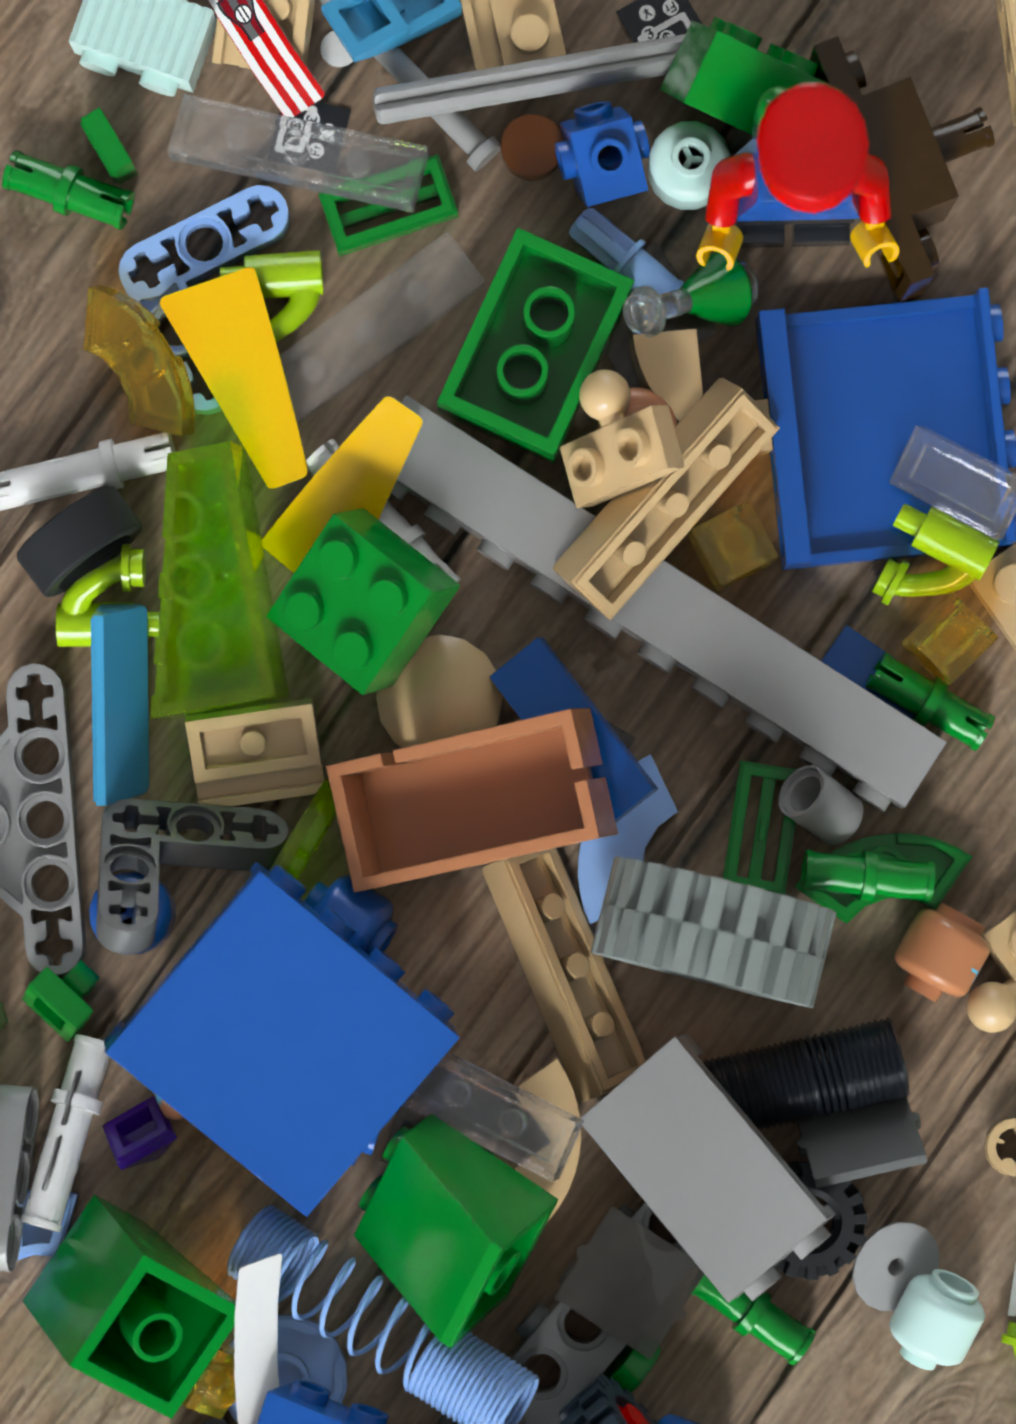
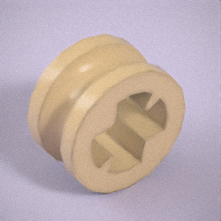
(1006, 1165)

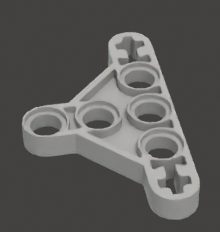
(20, 849)

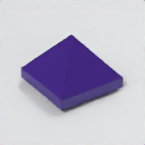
(139, 1134)

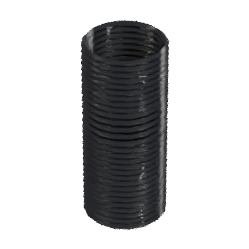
(783, 1087)

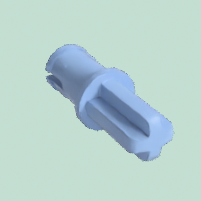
(620, 252)

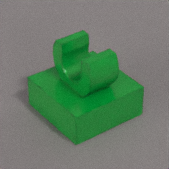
(61, 1001)

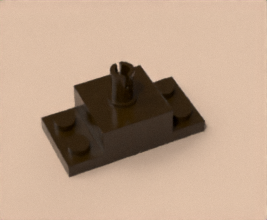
(915, 161)

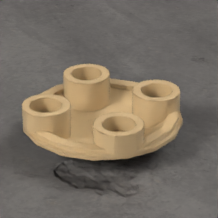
(440, 693)

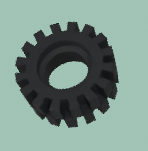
(845, 1232)

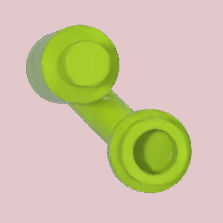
(287, 275)
(945, 539)
(77, 608)

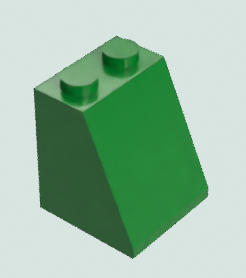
(450, 1225)
(130, 1308)

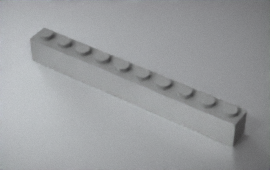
(672, 619)

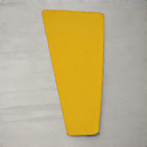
(237, 356)
(353, 478)

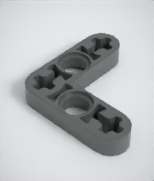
(146, 850)

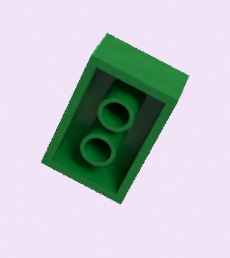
(534, 345)

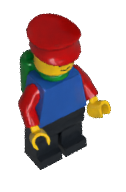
(804, 171)

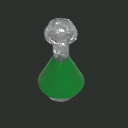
(707, 294)

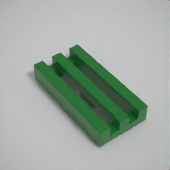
(396, 228)
(769, 774)

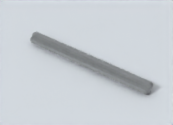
(525, 80)

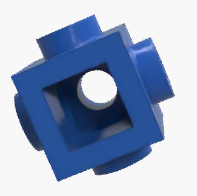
(618, 168)

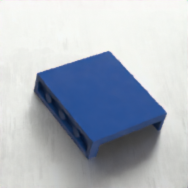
(846, 403)
(284, 1038)

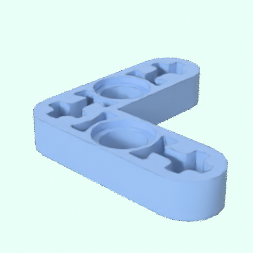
(199, 270)

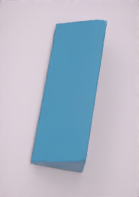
(119, 702)

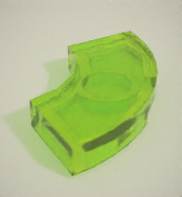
(308, 832)

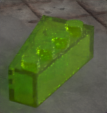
(213, 591)

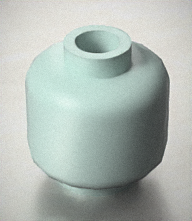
(677, 183)
(937, 1319)

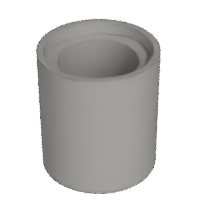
(821, 805)

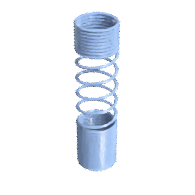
(463, 1382)

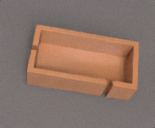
(471, 799)

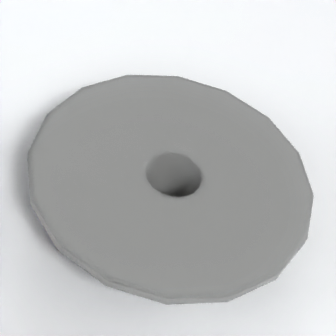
(891, 1261)

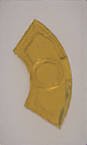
(137, 351)

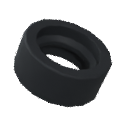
(78, 540)

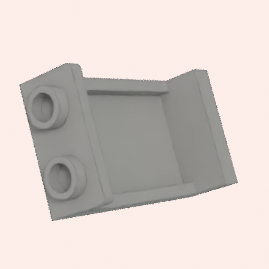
(707, 1171)

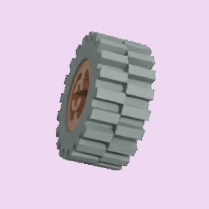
(713, 931)

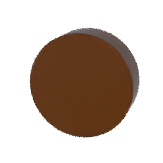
(529, 147)

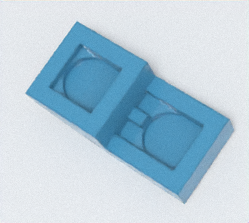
(382, 25)

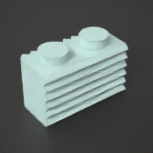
(146, 37)

